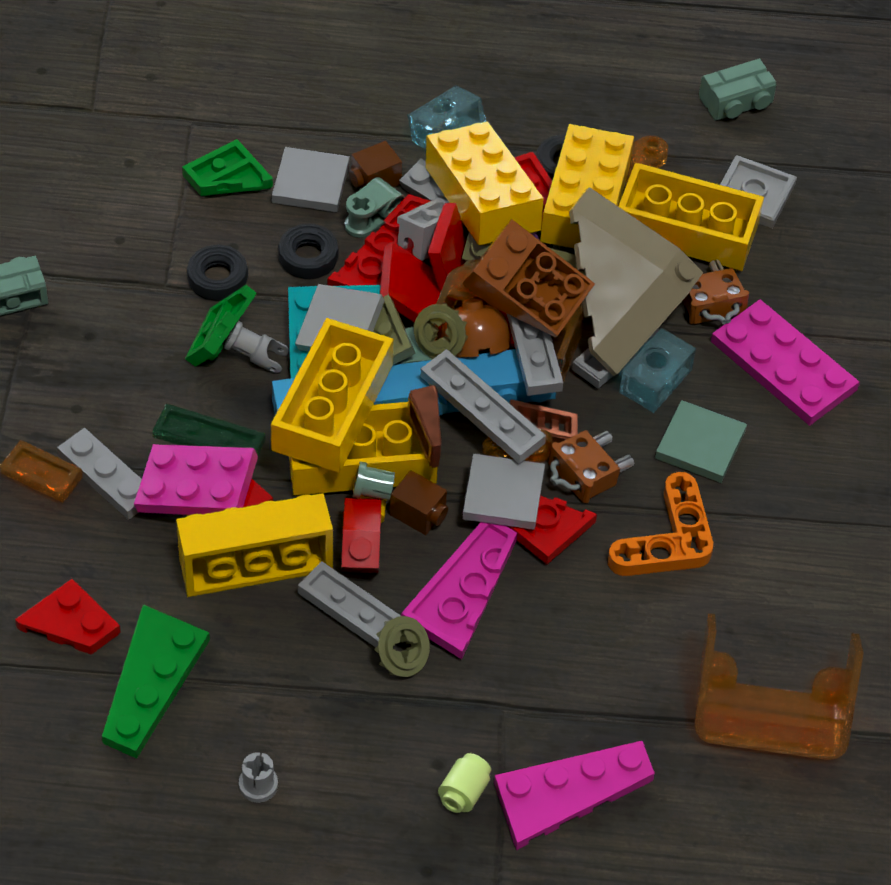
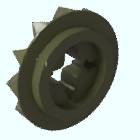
(426, 331)
(409, 660)

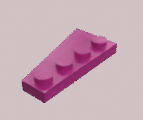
(557, 791)

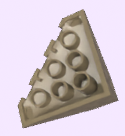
(634, 275)

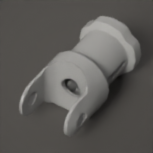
(255, 347)

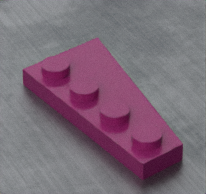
(462, 587)

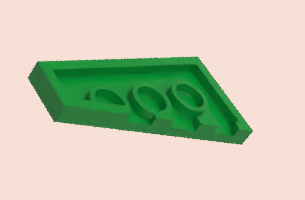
(152, 675)

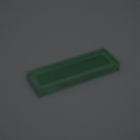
(195, 429)

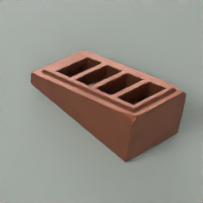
(424, 416)
(554, 417)

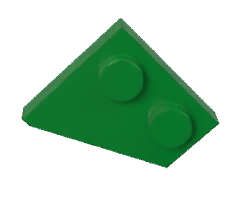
(227, 171)
(218, 325)

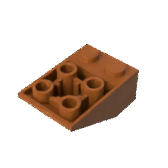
(528, 280)

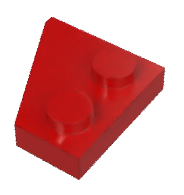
(71, 618)

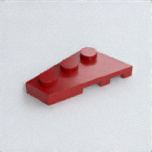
(555, 528)

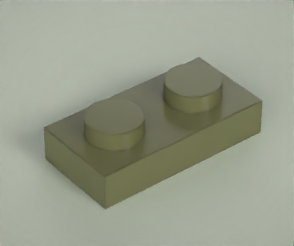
(391, 325)

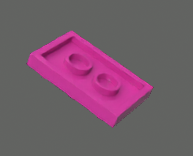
(195, 479)

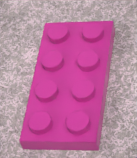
(785, 362)

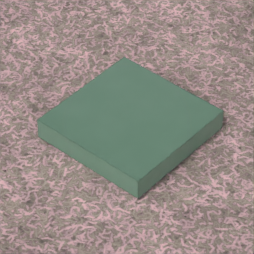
(701, 441)

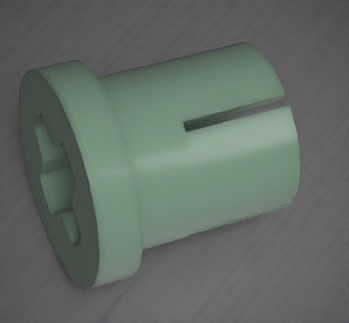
(373, 482)

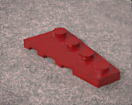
(367, 264)

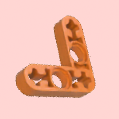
(676, 543)

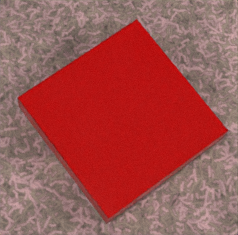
(447, 243)
(407, 281)

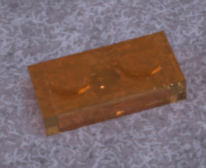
(41, 471)

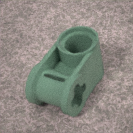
(370, 207)

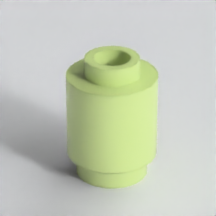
(464, 783)

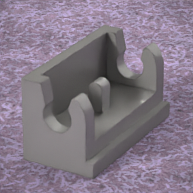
(420, 227)

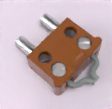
(716, 296)
(586, 465)

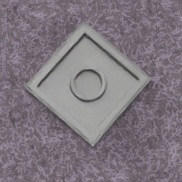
(310, 179)
(762, 181)
(340, 304)
(503, 491)

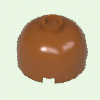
(484, 327)

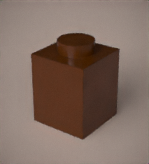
(375, 162)
(418, 503)

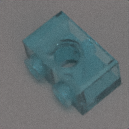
(446, 112)
(657, 370)

